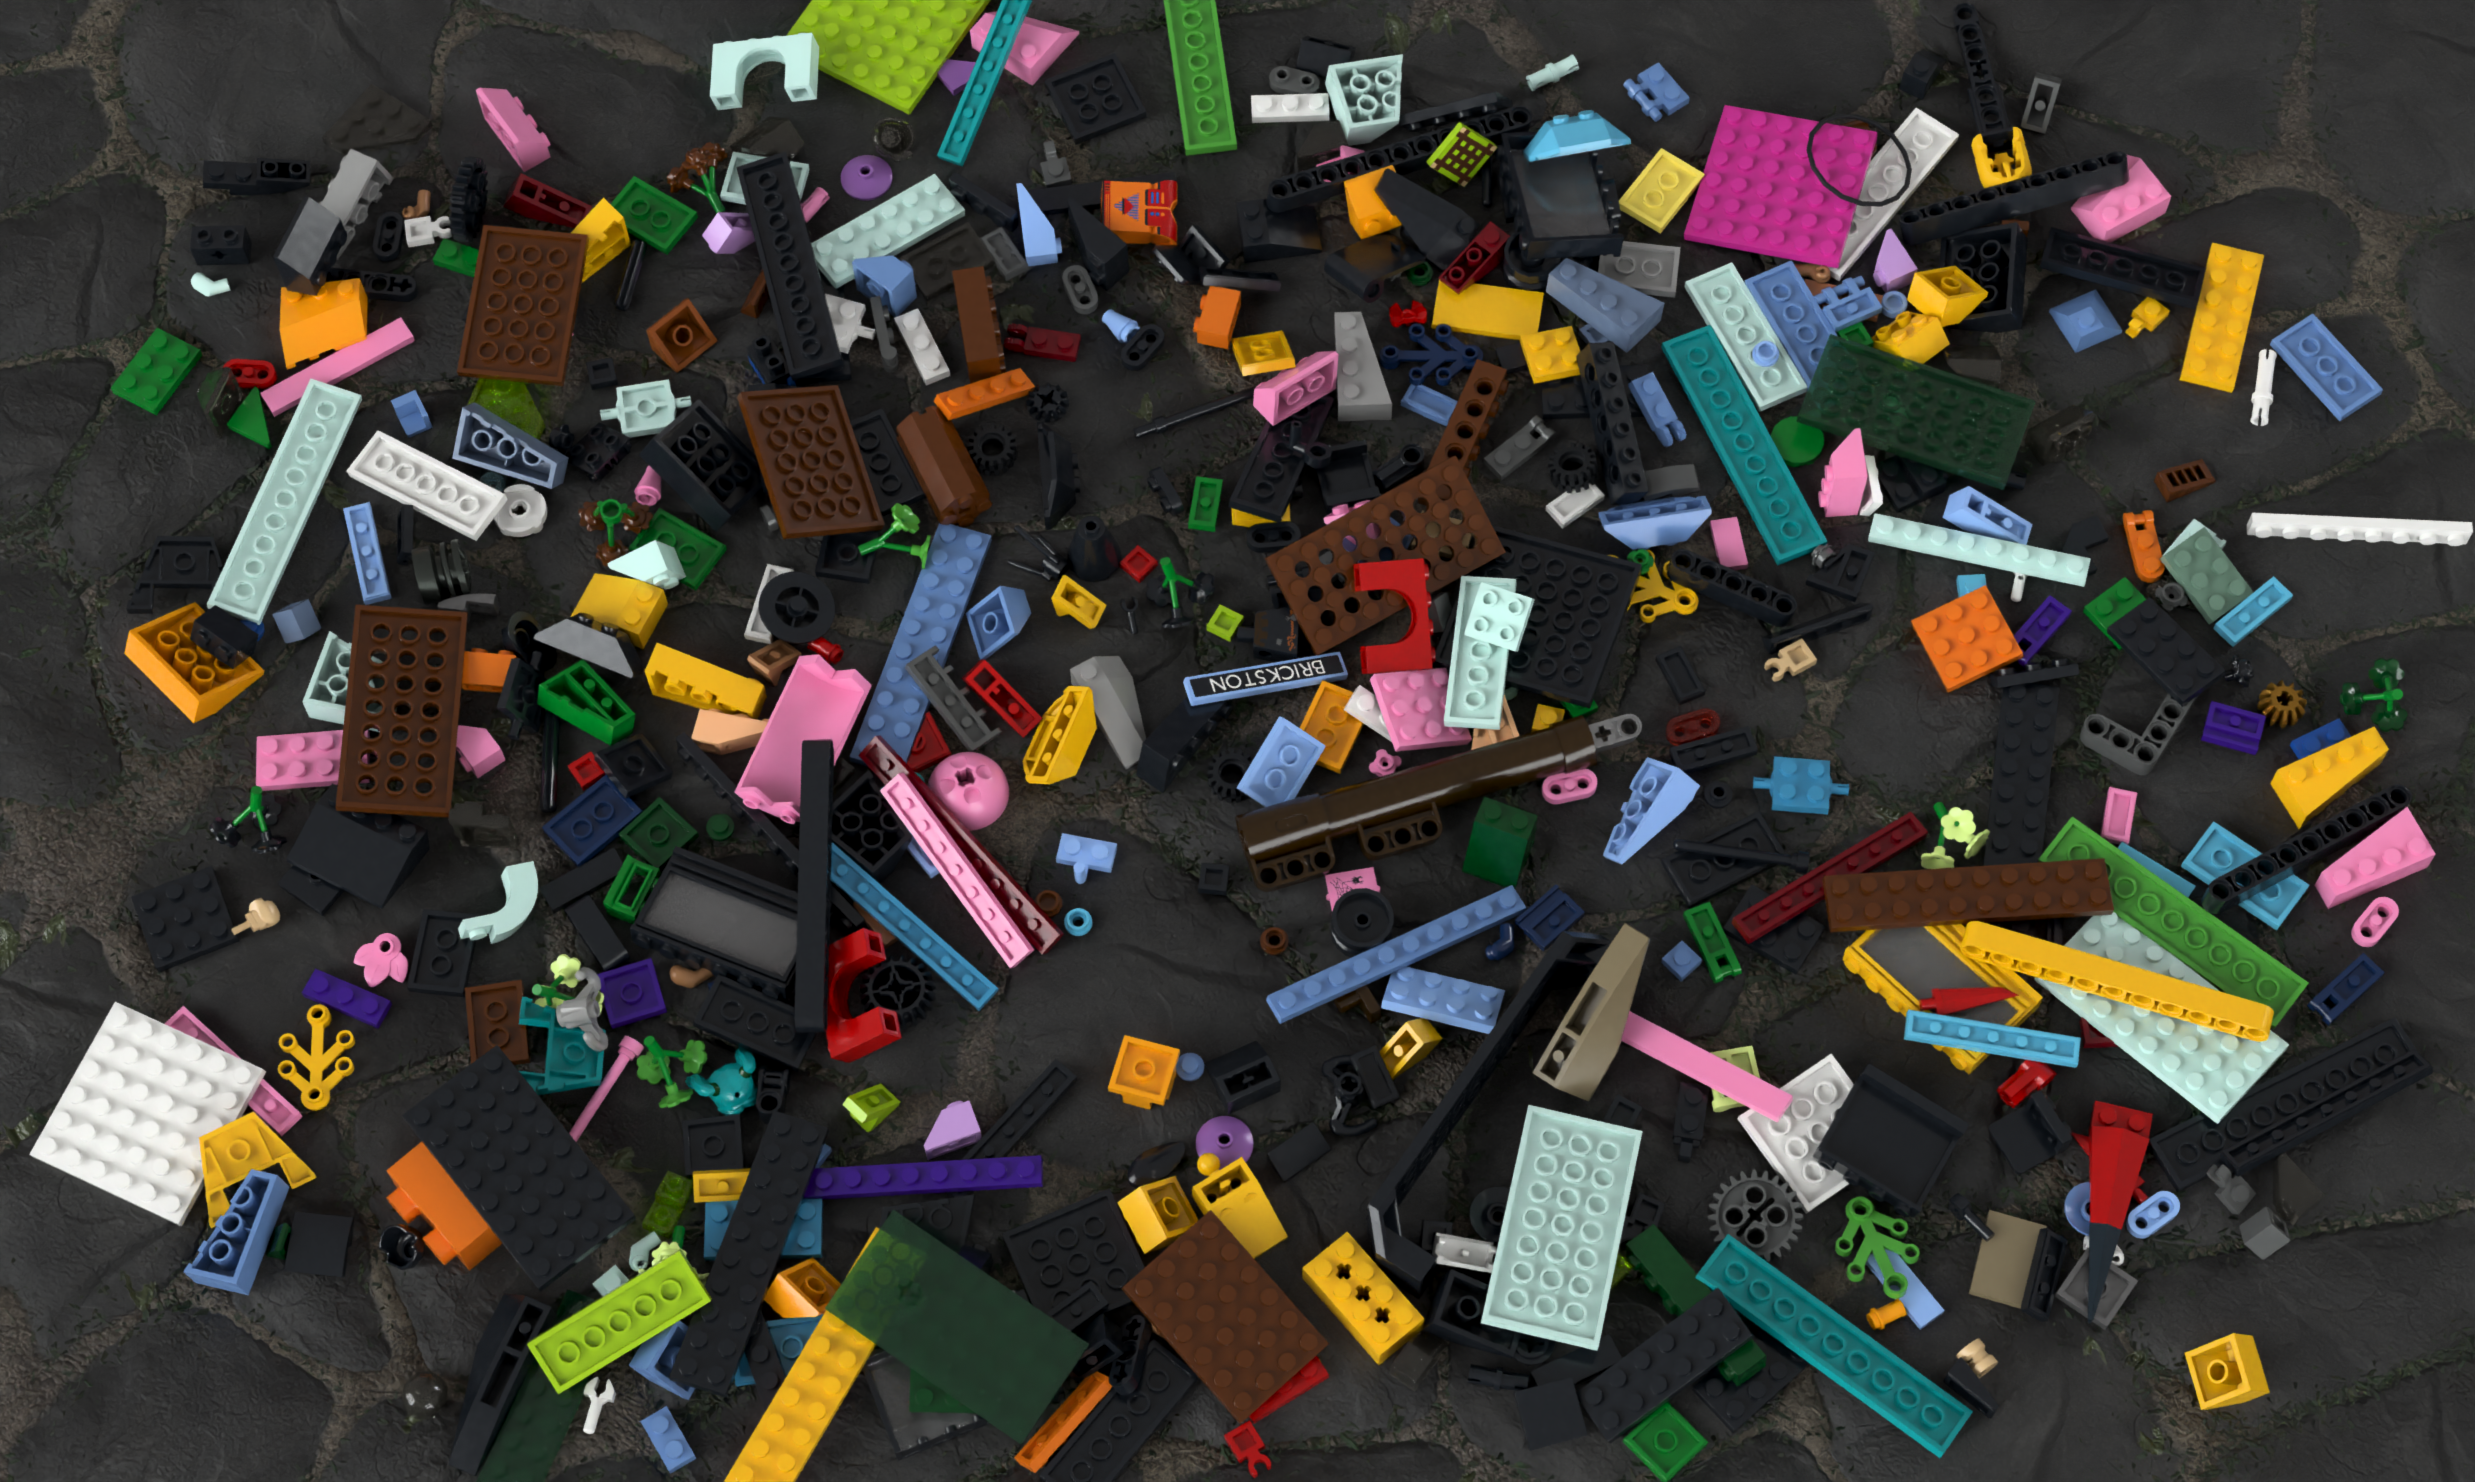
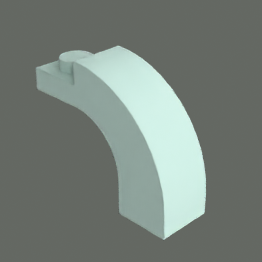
(521, 893)

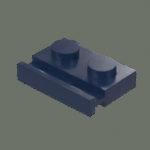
(1549, 917)

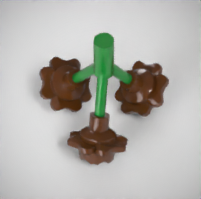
(696, 159)

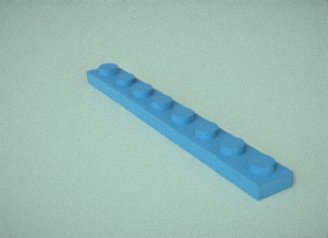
(910, 930)

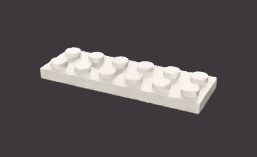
(427, 485)

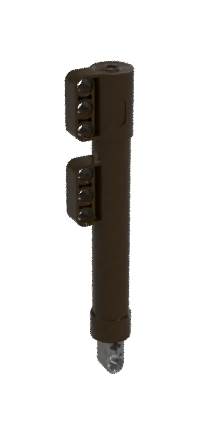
(1410, 798)

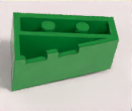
(587, 703)

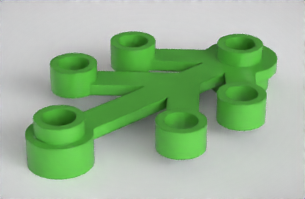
(1875, 1243)

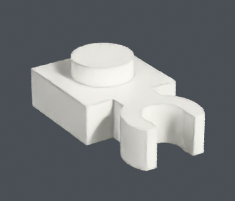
(422, 230)

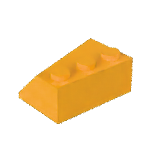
(322, 321)

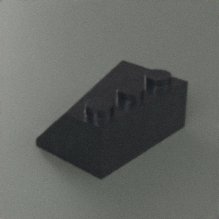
(869, 828)

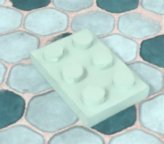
(732, 188)

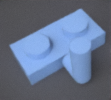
(1086, 854)

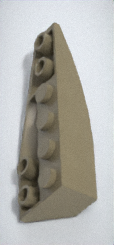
(1596, 1020)

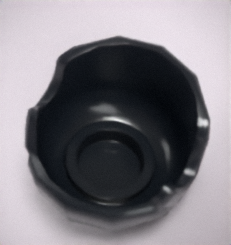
(402, 1245)

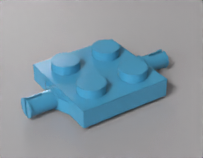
(1800, 785)

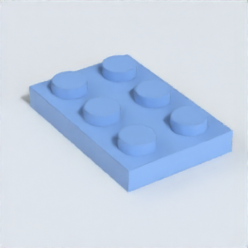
(1281, 764)

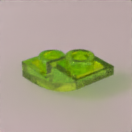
(668, 1204)

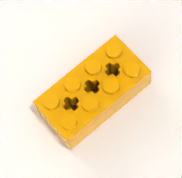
(1361, 1316)

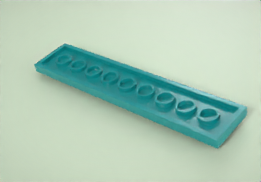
(1744, 445)
(1835, 1346)

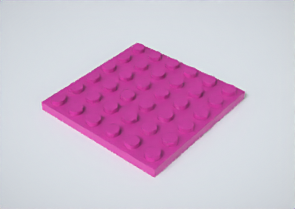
(1765, 194)

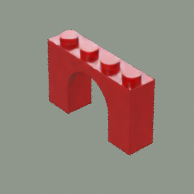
(1414, 648)
(859, 1036)

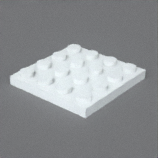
(1794, 1139)

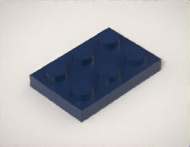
(591, 821)

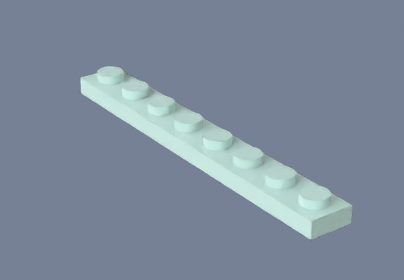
(1979, 550)

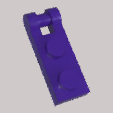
(2041, 627)

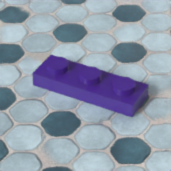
(347, 998)

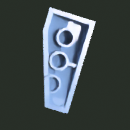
(1656, 799)

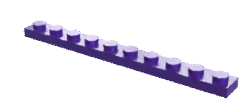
(926, 1177)

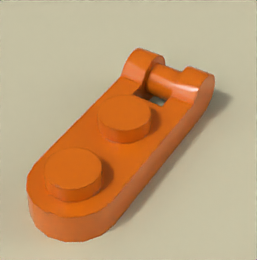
(2144, 546)

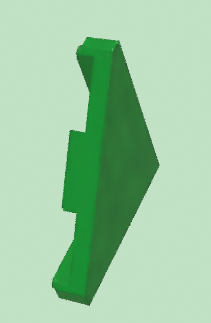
(251, 420)

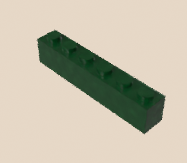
(1676, 1284)

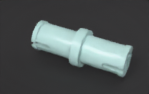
(1552, 72)

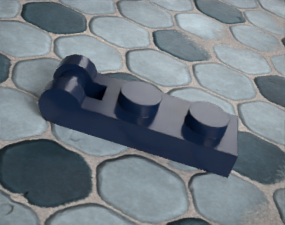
(2346, 988)

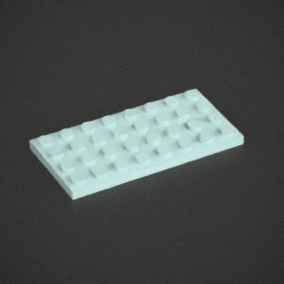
(2194, 1060)
(1562, 1227)

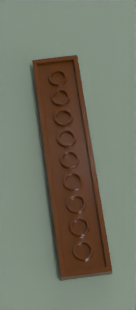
(1967, 895)

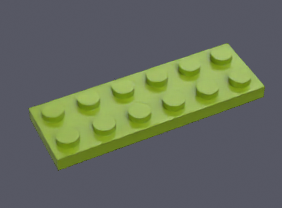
(619, 1321)

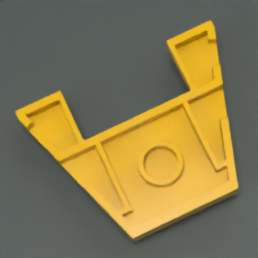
(235, 1150)

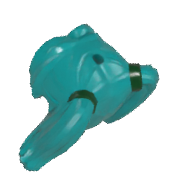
(726, 1082)

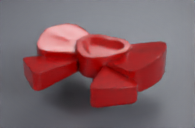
(1416, 314)

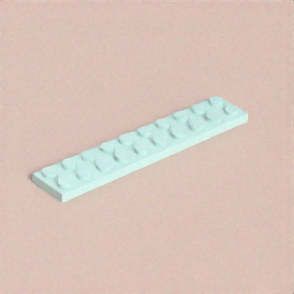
(284, 501)

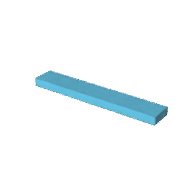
(1992, 1038)

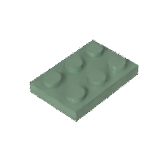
(2206, 575)

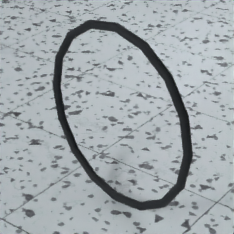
(1834, 190)

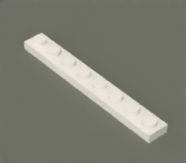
(2359, 528)

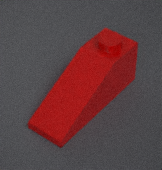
(1002, 698)

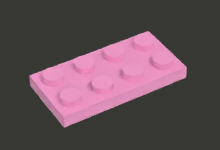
(300, 760)

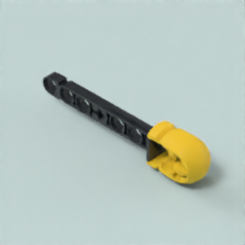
(1991, 135)

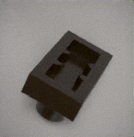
(1363, 998)

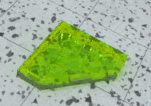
(510, 402)

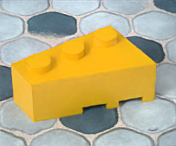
(606, 236)

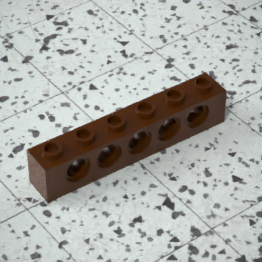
(1483, 378)

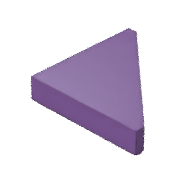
(955, 74)

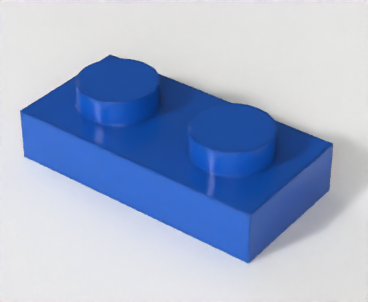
(2319, 739)

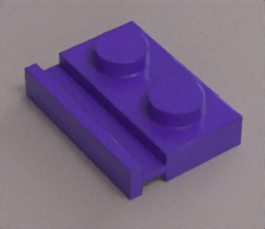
(2233, 728)

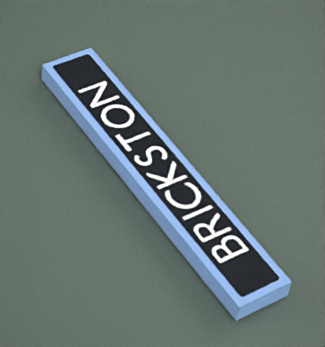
(1265, 678)

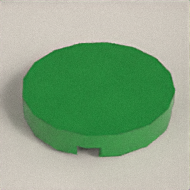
(1797, 442)

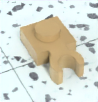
(1793, 658)

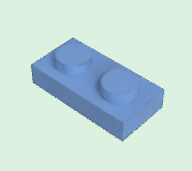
(668, 1439)

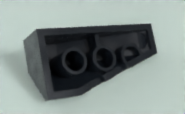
(1432, 222)

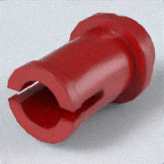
(831, 652)

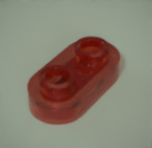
(1691, 726)

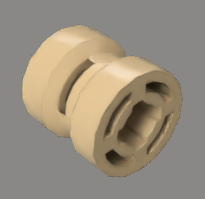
(1978, 1358)

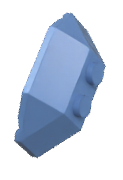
(1656, 521)

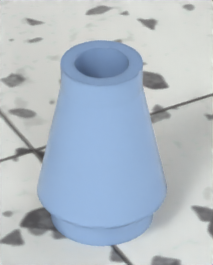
(1120, 325)

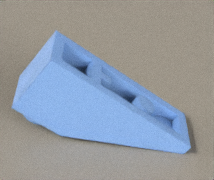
(1038, 234)
(1985, 517)

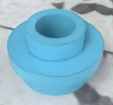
(1078, 914)

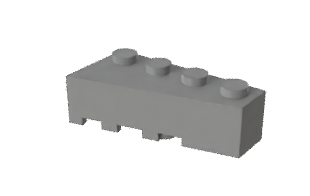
(354, 190)
(1359, 378)

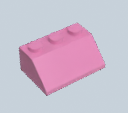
(513, 127)
(1297, 386)
(1844, 478)

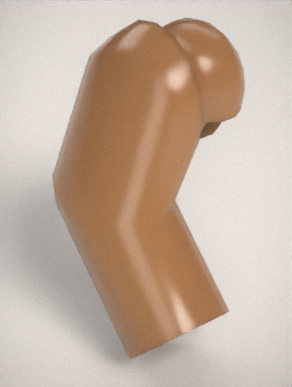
(687, 977)

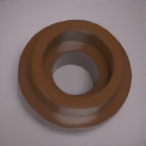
(1274, 933)

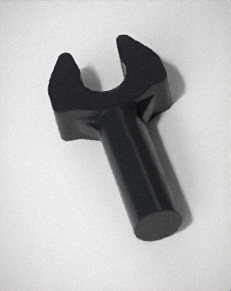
(1962, 1210)

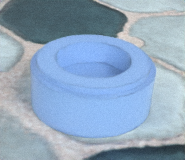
(1894, 303)

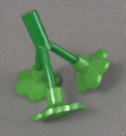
(908, 522)
(655, 1067)

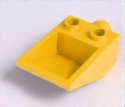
(1243, 1209)

